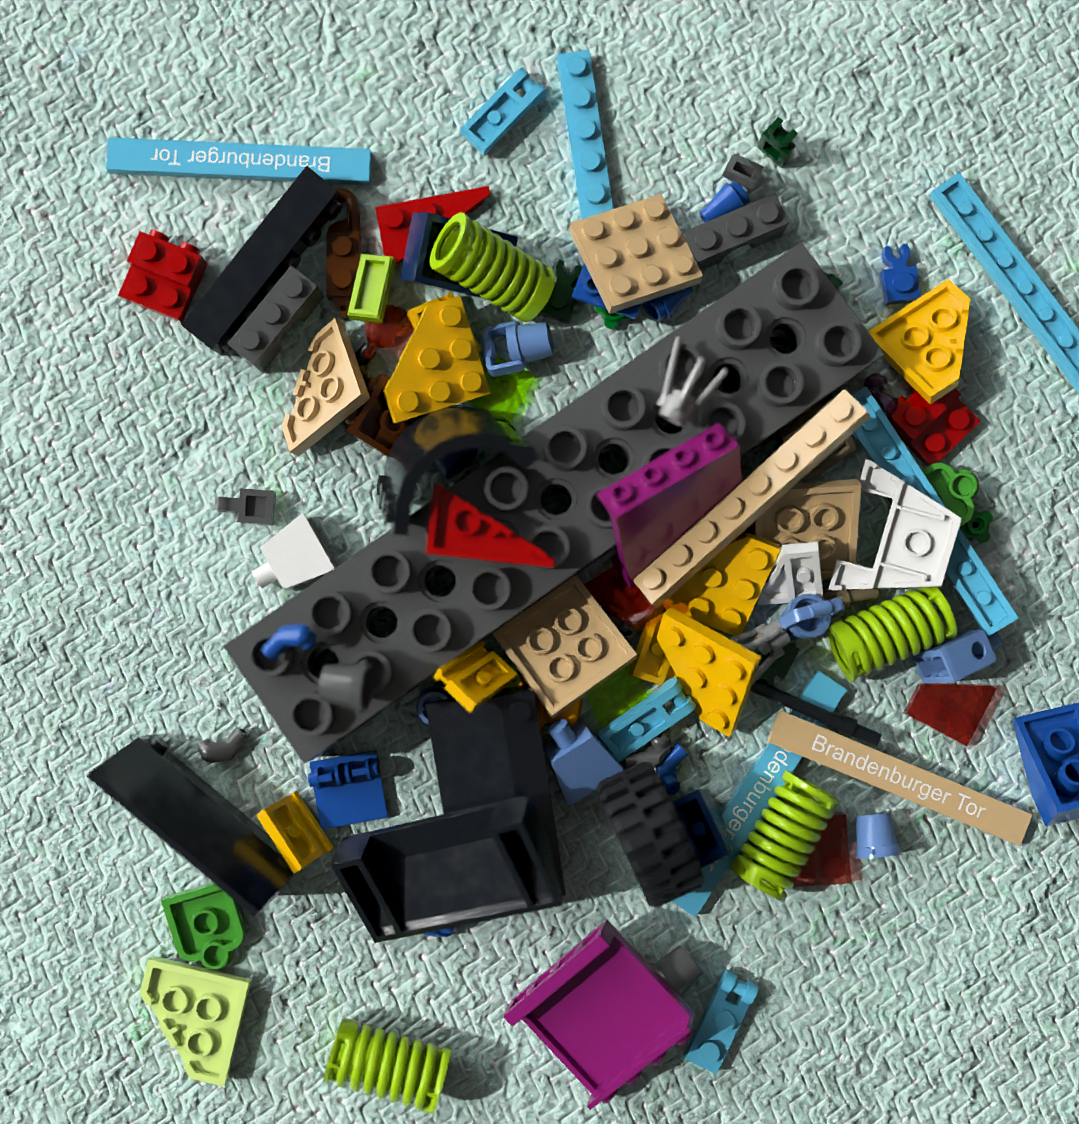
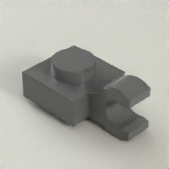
(252, 506)

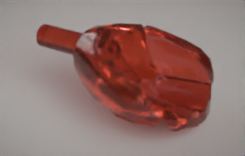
(391, 333)

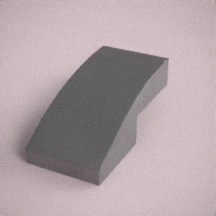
(742, 171)

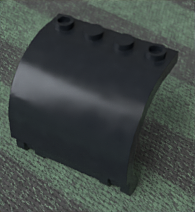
(430, 440)

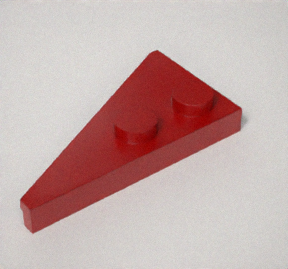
(395, 218)
(467, 533)

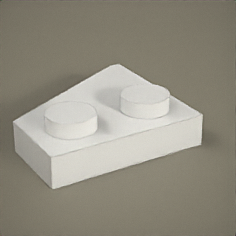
(793, 574)

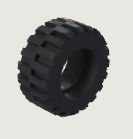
(651, 834)

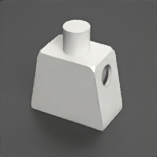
(295, 556)

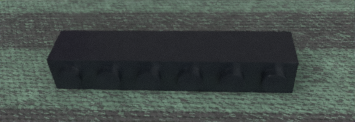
(264, 259)

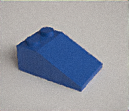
(1051, 760)

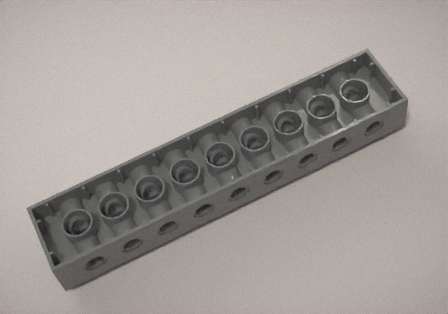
(617, 415)

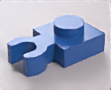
(899, 281)

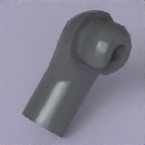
(225, 750)
(654, 754)

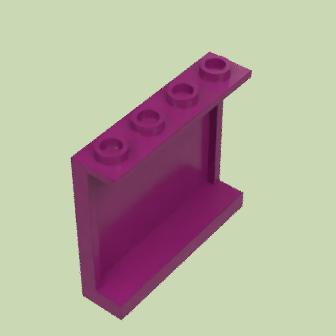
(669, 497)
(603, 1012)

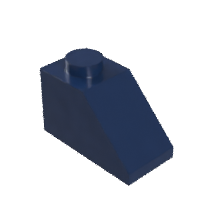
(703, 826)

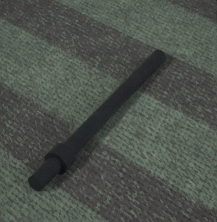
(844, 724)

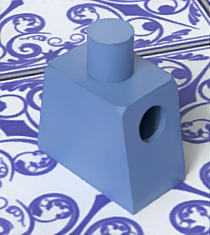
(957, 657)
(578, 759)

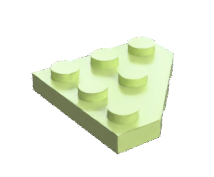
(197, 1014)

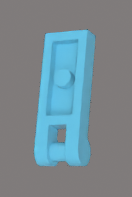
(502, 111)
(646, 719)
(720, 1022)

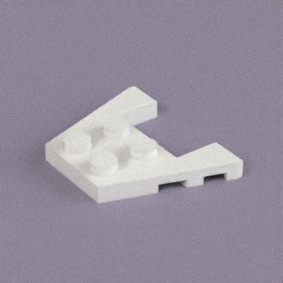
(913, 543)

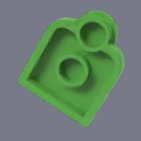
(954, 488)
(204, 925)

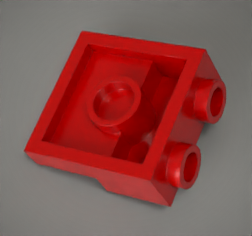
(162, 275)
(932, 428)

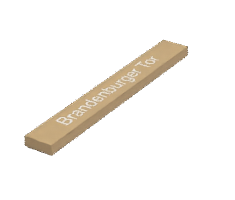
(899, 777)

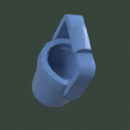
(525, 345)
(809, 616)

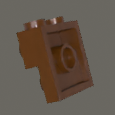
(373, 421)

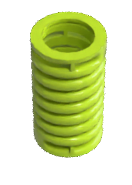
(460, 247)
(893, 635)
(806, 819)
(387, 1066)

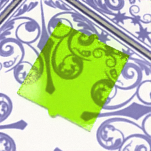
(506, 392)
(616, 696)

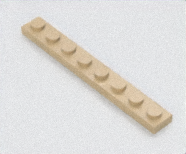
(751, 498)

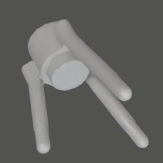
(678, 406)
(768, 640)

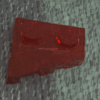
(950, 708)

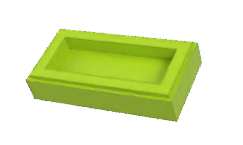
(371, 288)

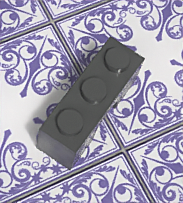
(747, 225)
(288, 301)

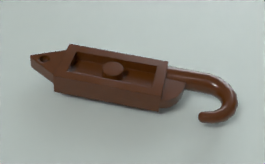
(343, 254)

